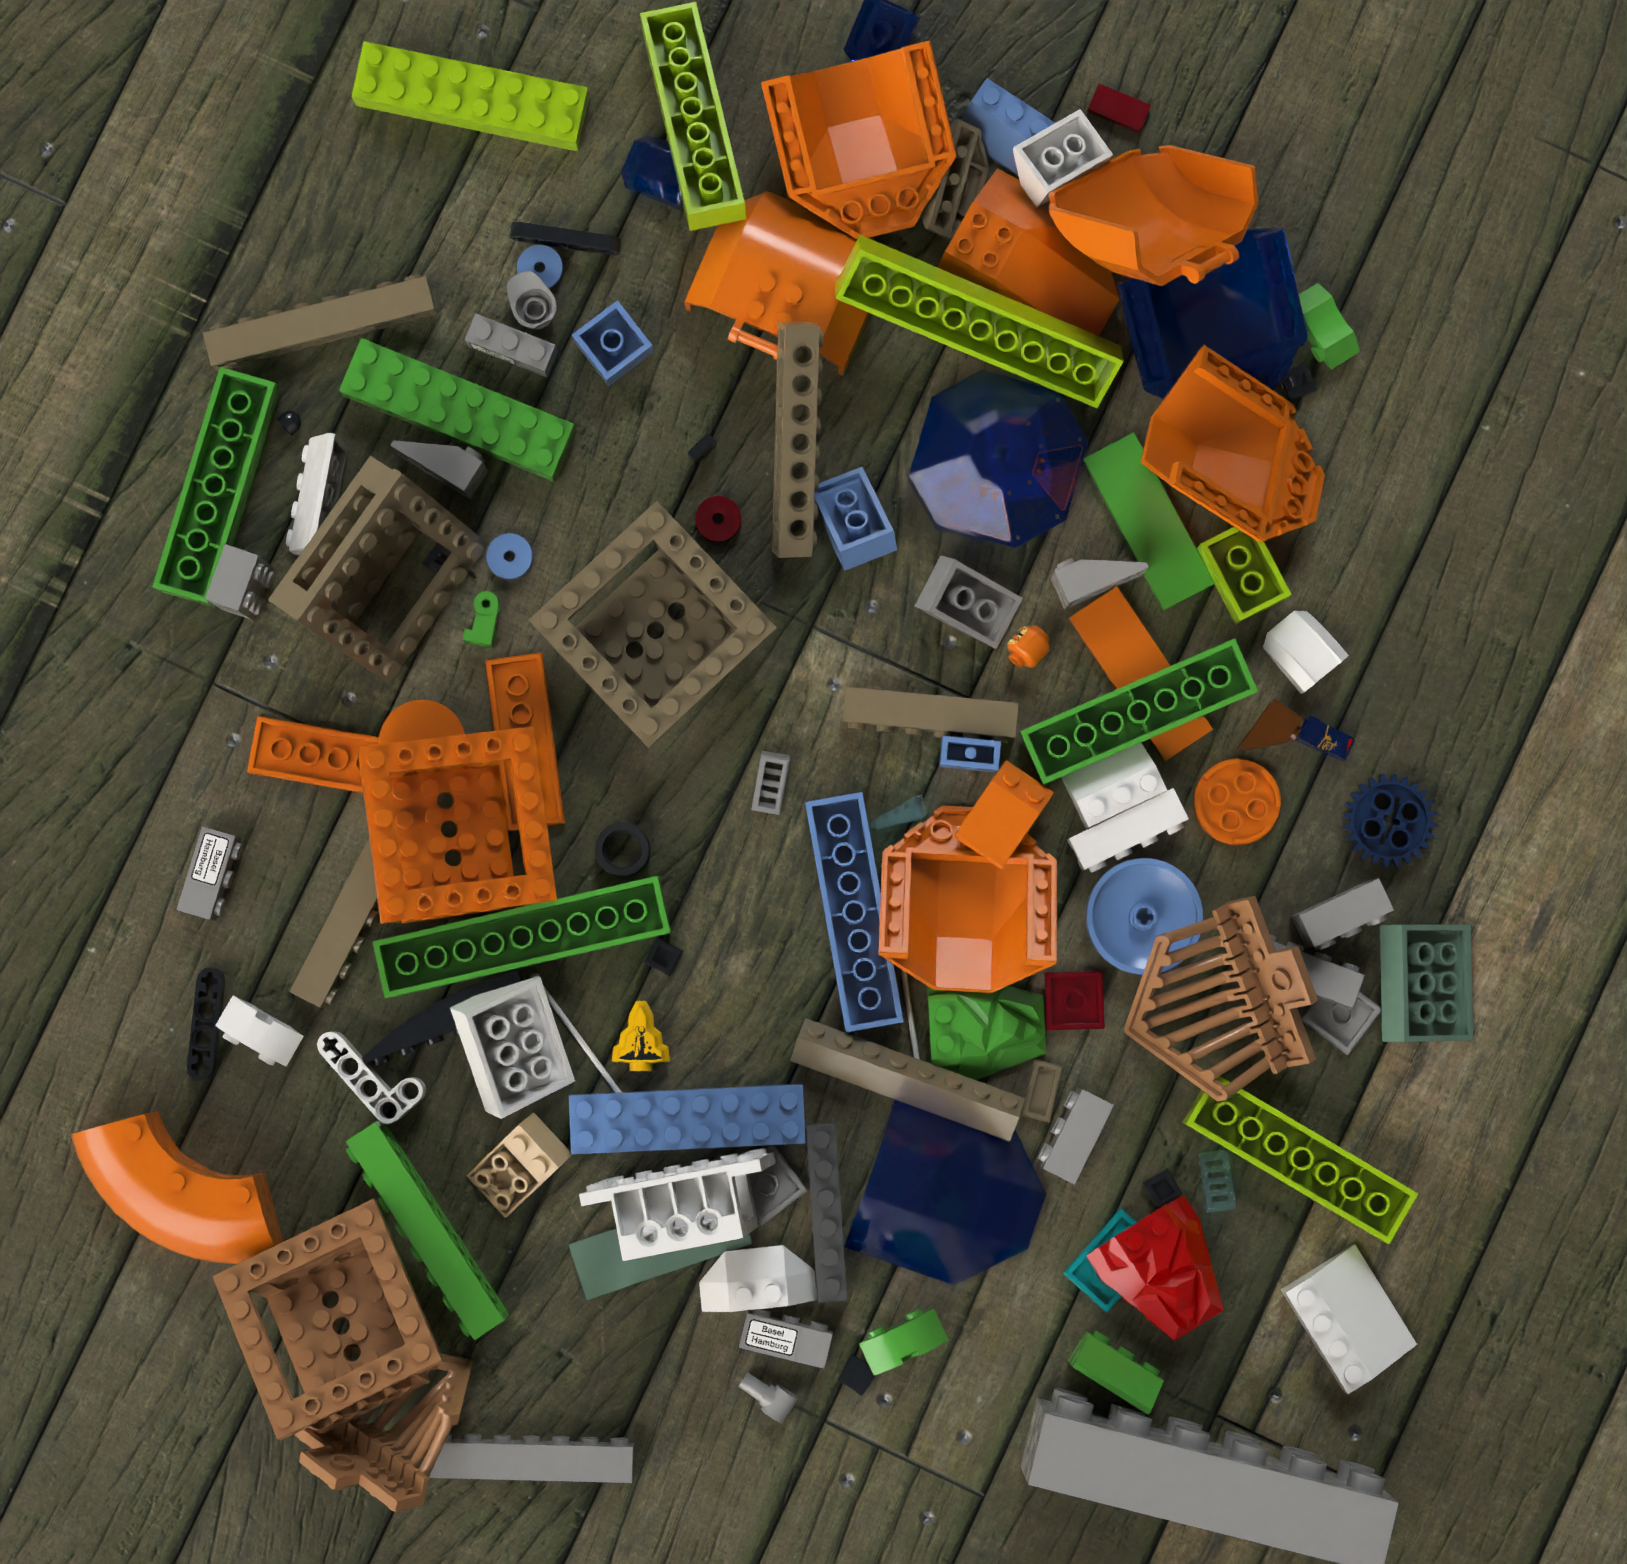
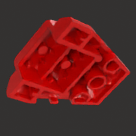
(1163, 1269)

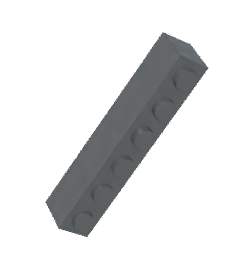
(826, 1212)

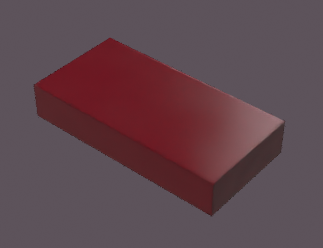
(1119, 108)

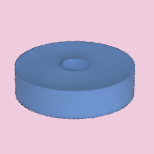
(542, 255)
(509, 543)

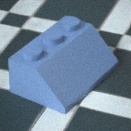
(1003, 122)

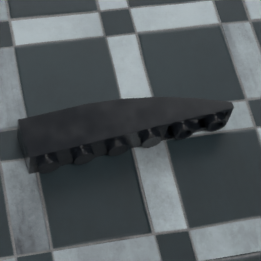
(432, 1022)

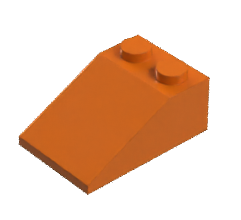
(1004, 814)

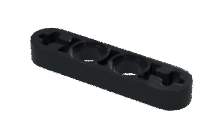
(565, 238)
(202, 1023)

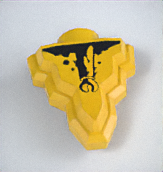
(641, 1042)

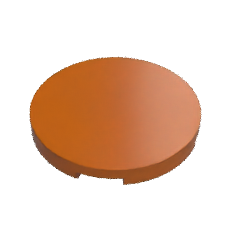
(419, 721)
(1237, 801)

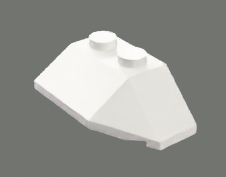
(757, 1280)

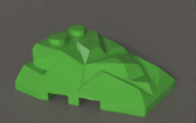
(985, 1031)

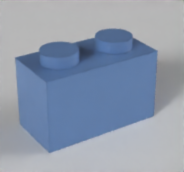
(970, 754)

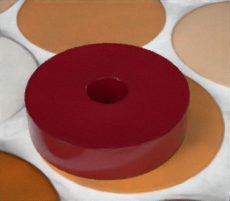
(718, 506)

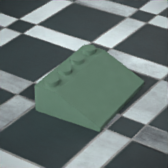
(1426, 983)

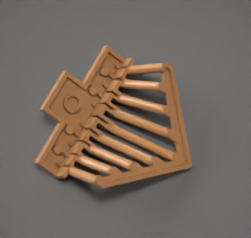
(1268, 980)
(376, 1459)

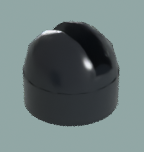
(290, 421)

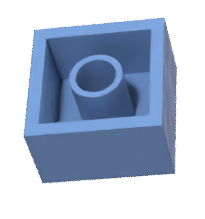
(613, 343)

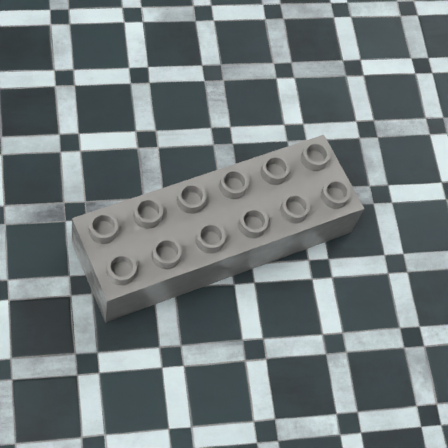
(1209, 1484)

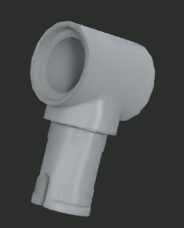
(775, 1400)

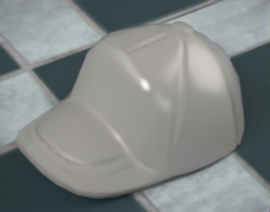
(531, 300)

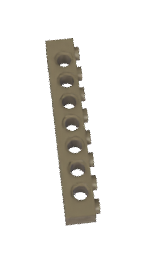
(790, 338)

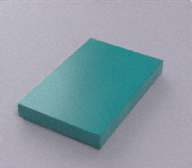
(1082, 1272)

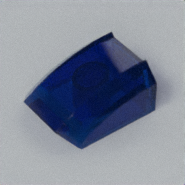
(880, 29)
(651, 171)

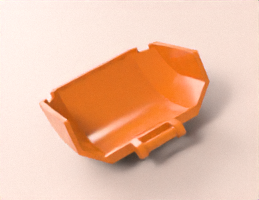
(1159, 213)
(779, 270)

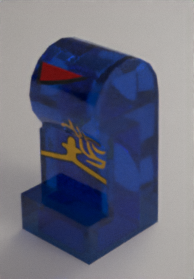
(1325, 738)

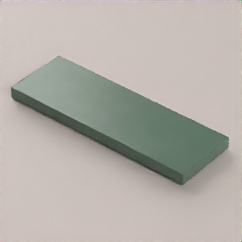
(604, 1271)

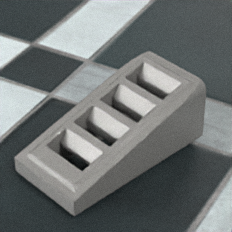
(774, 758)

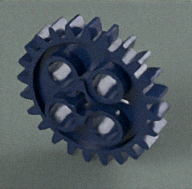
(1413, 830)

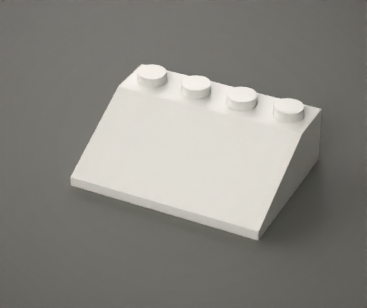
(318, 488)
(512, 1046)
(1349, 1318)

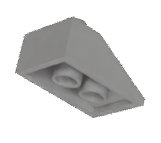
(449, 464)
(1088, 578)
(968, 601)

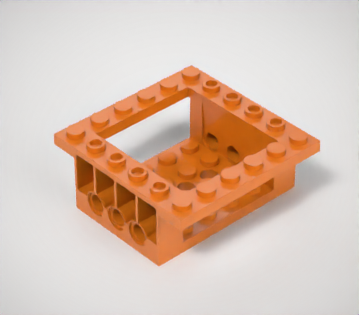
(406, 823)

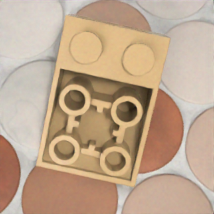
(519, 1165)

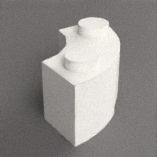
(259, 1031)

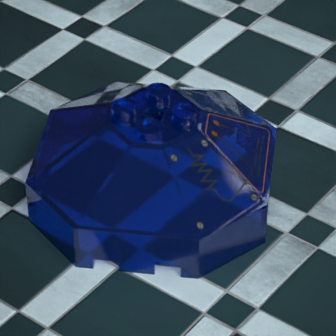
(992, 498)

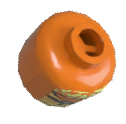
(1028, 646)

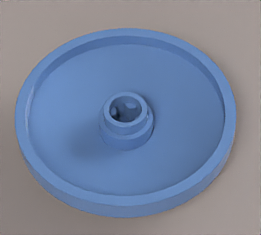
(1135, 906)

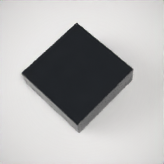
(701, 449)
(663, 956)
(1162, 1188)
(856, 1375)

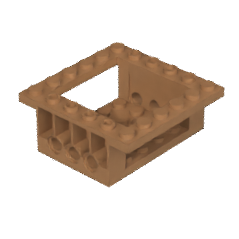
(360, 1264)

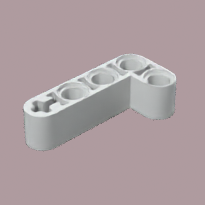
(366, 1072)

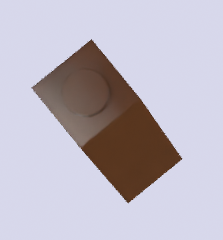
(1272, 728)

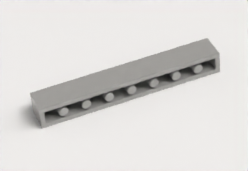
(536, 1459)

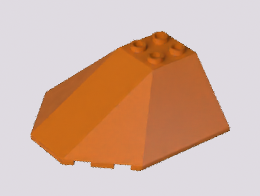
(863, 139)
(1024, 256)
(1235, 449)
(960, 916)

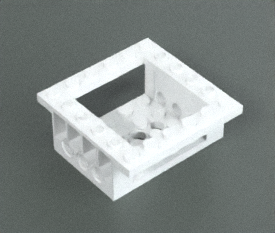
(653, 1201)

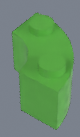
(1326, 328)
(905, 1340)

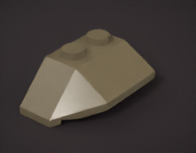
(960, 183)

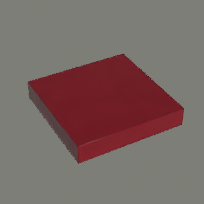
(1074, 1000)

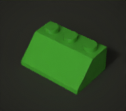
(1117, 1370)

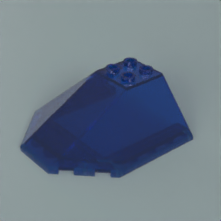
(1238, 310)
(946, 1198)

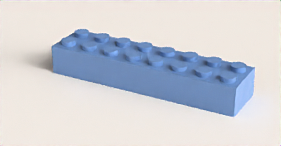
(853, 911)
(687, 1119)

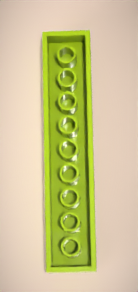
(978, 321)

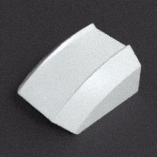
(1303, 649)

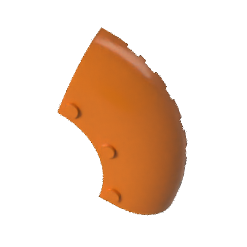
(175, 1197)

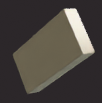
(1041, 1090)

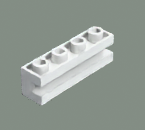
(1127, 830)

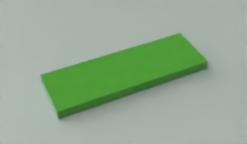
(1148, 522)

